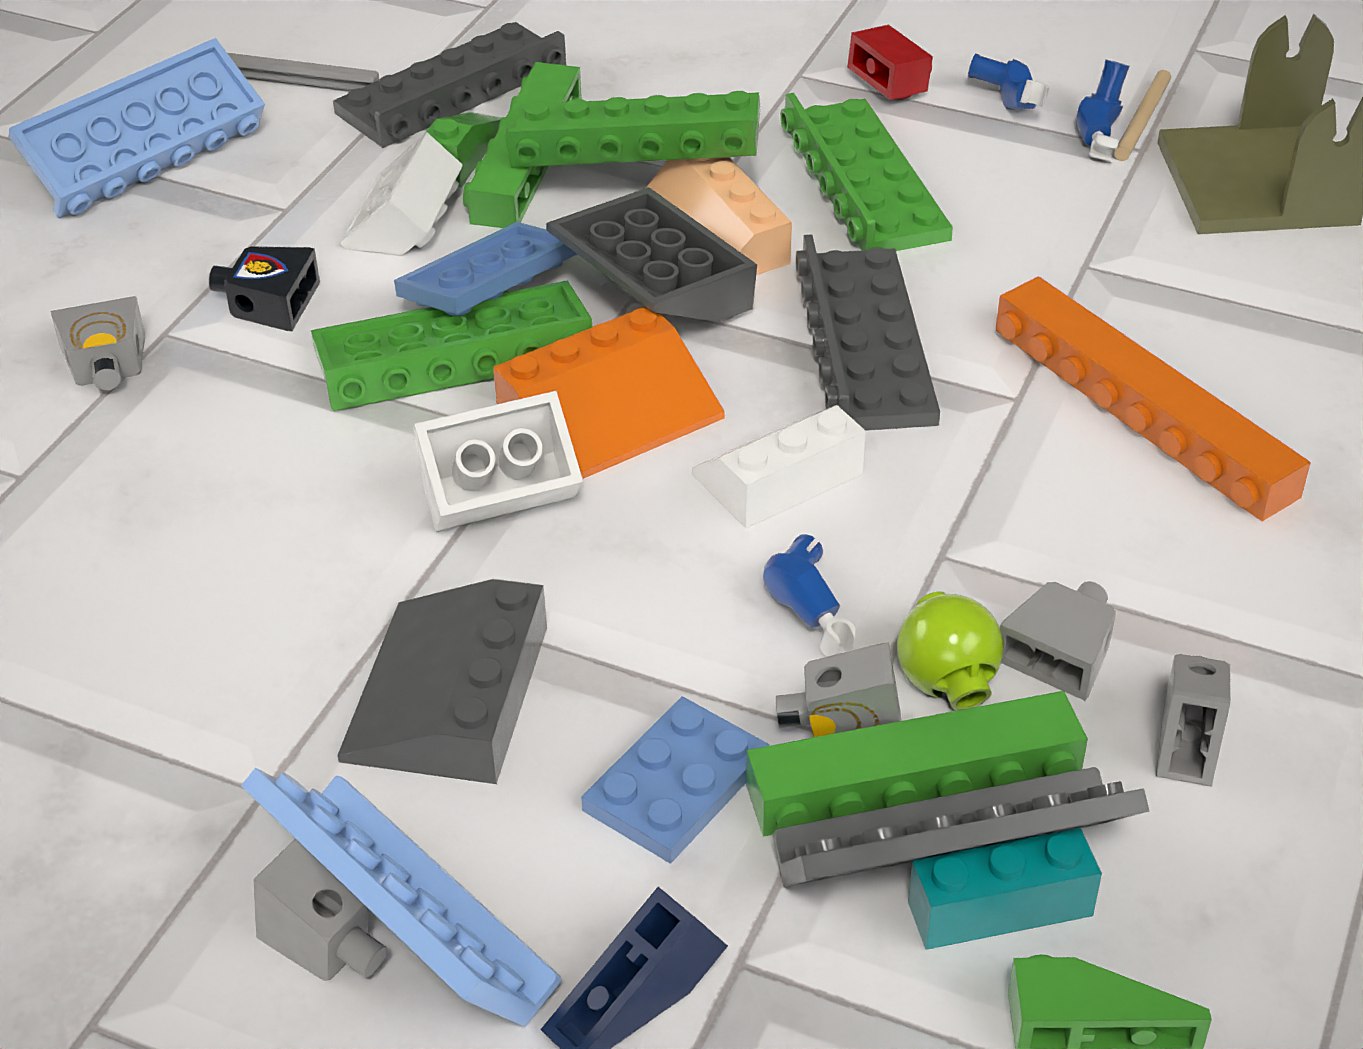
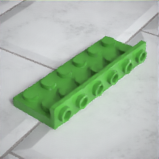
(635, 129)
(865, 175)
(439, 351)

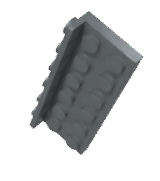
(448, 83)
(866, 337)
(951, 824)

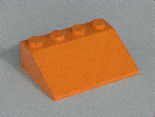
(618, 387)

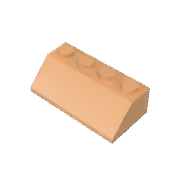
(729, 206)

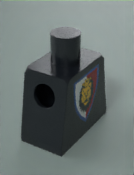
(269, 284)

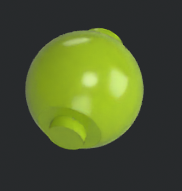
(951, 648)

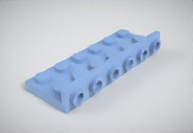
(138, 126)
(411, 894)

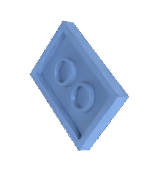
(673, 779)

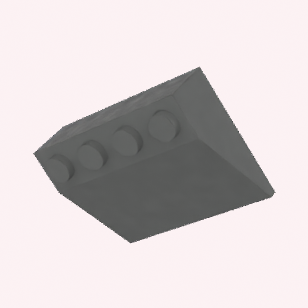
(661, 256)
(450, 682)

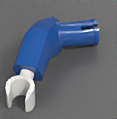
(1014, 79)
(1101, 110)
(799, 585)

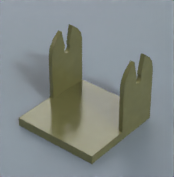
(1281, 156)

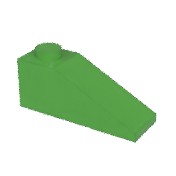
(465, 138)
(1089, 1007)

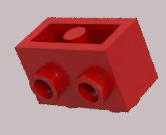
(889, 62)

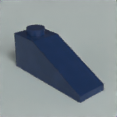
(637, 977)

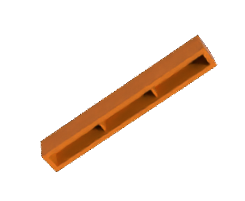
(1153, 398)

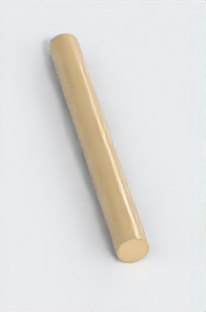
(1142, 115)

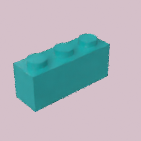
(1003, 888)

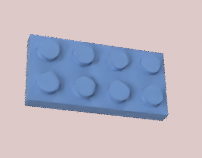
(483, 269)

